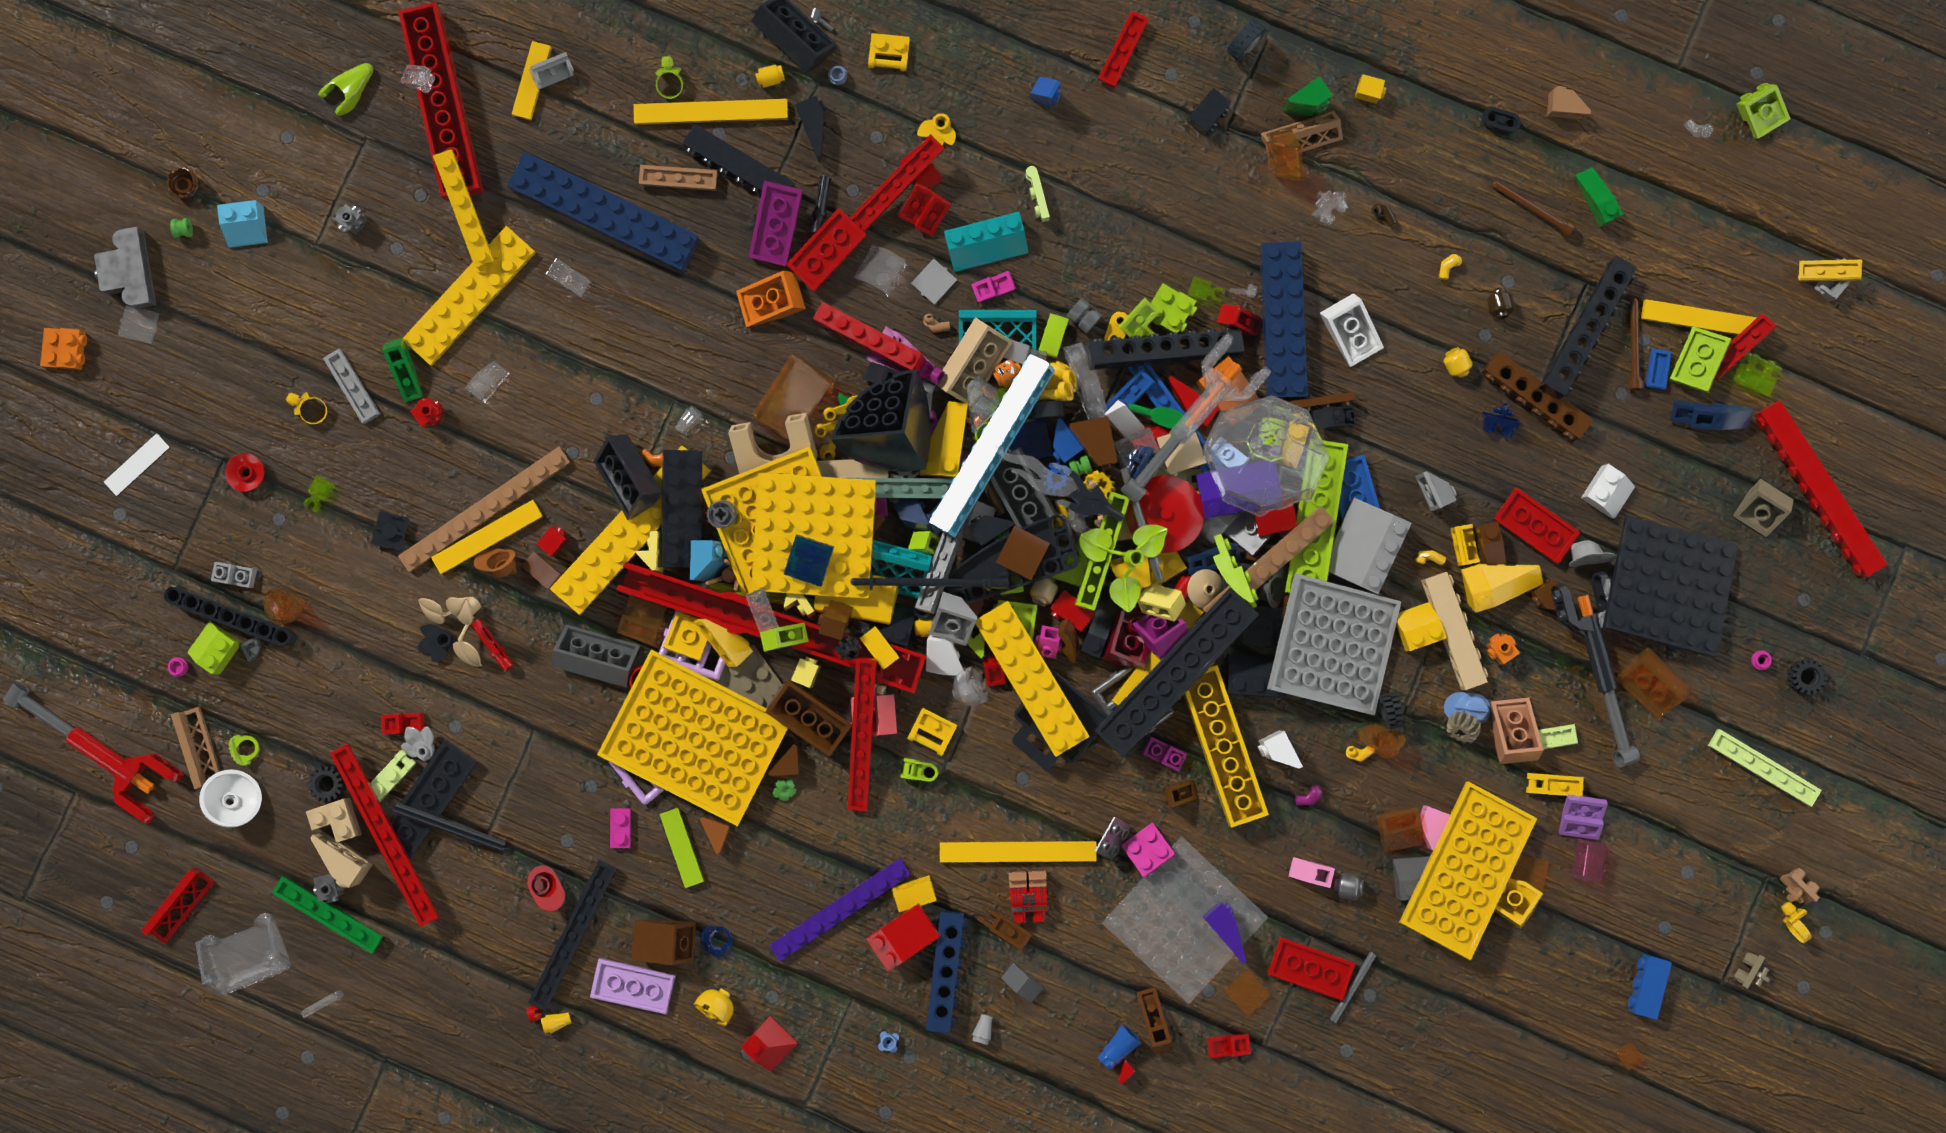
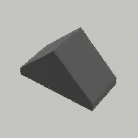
(1022, 983)

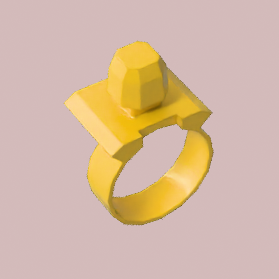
(294, 399)
(1793, 923)

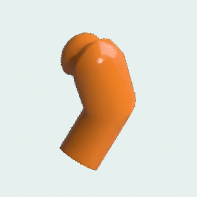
(652, 460)

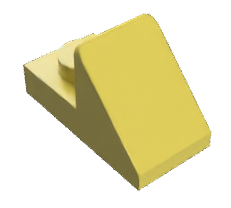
(653, 556)
(804, 606)

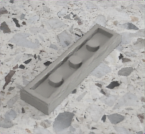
(351, 386)

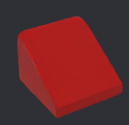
(1126, 1071)

